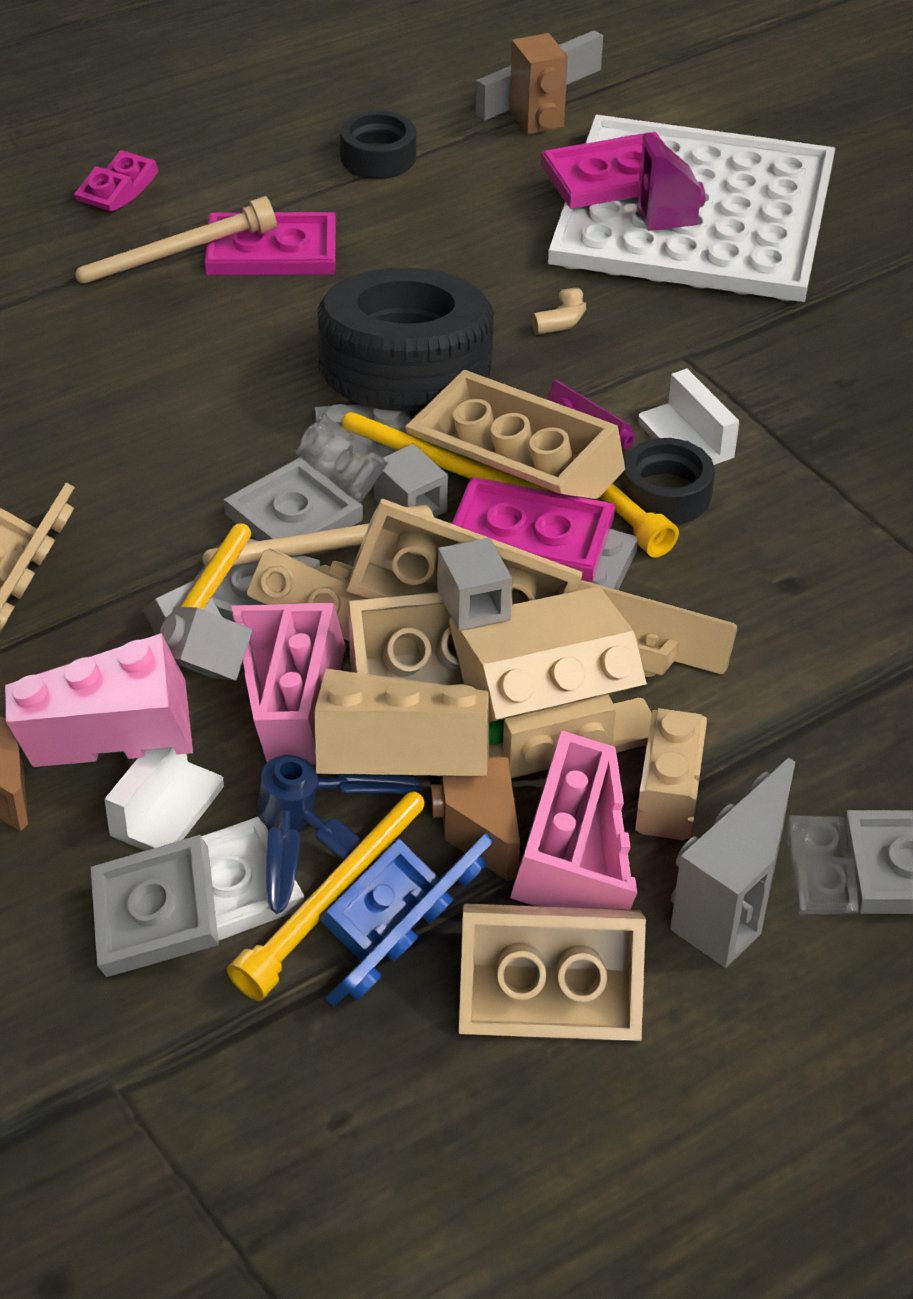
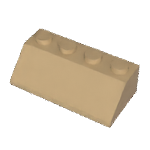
(523, 435)
(402, 558)

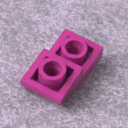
(118, 183)

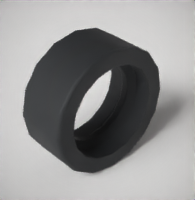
(378, 160)
(675, 458)

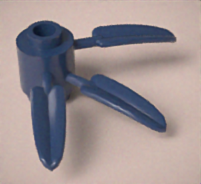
(287, 806)

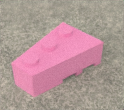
(286, 669)
(102, 705)
(577, 834)

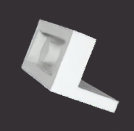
(695, 417)
(160, 799)

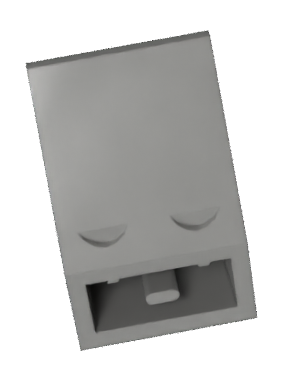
(730, 870)

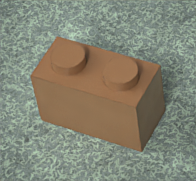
(538, 83)

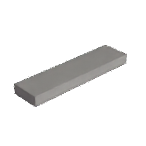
(583, 59)

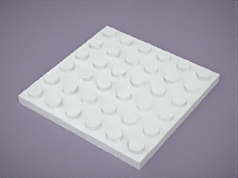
(749, 235)

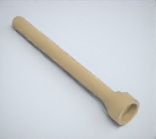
(255, 217)
(306, 543)

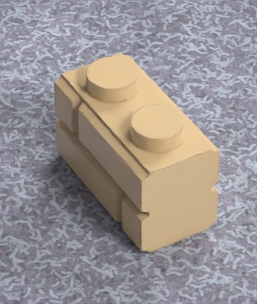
(671, 774)

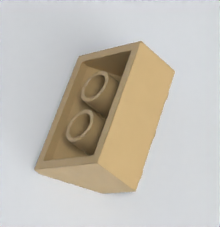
(404, 639)
(550, 653)
(552, 972)

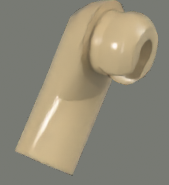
(563, 317)

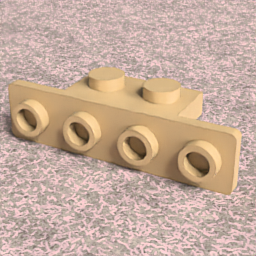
(24, 543)
(290, 581)
(673, 633)
(533, 736)

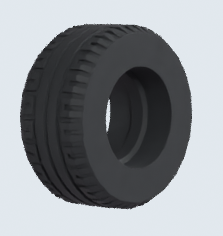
(402, 336)

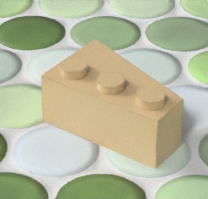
(400, 727)

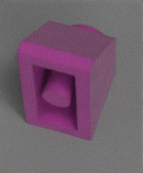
(667, 188)

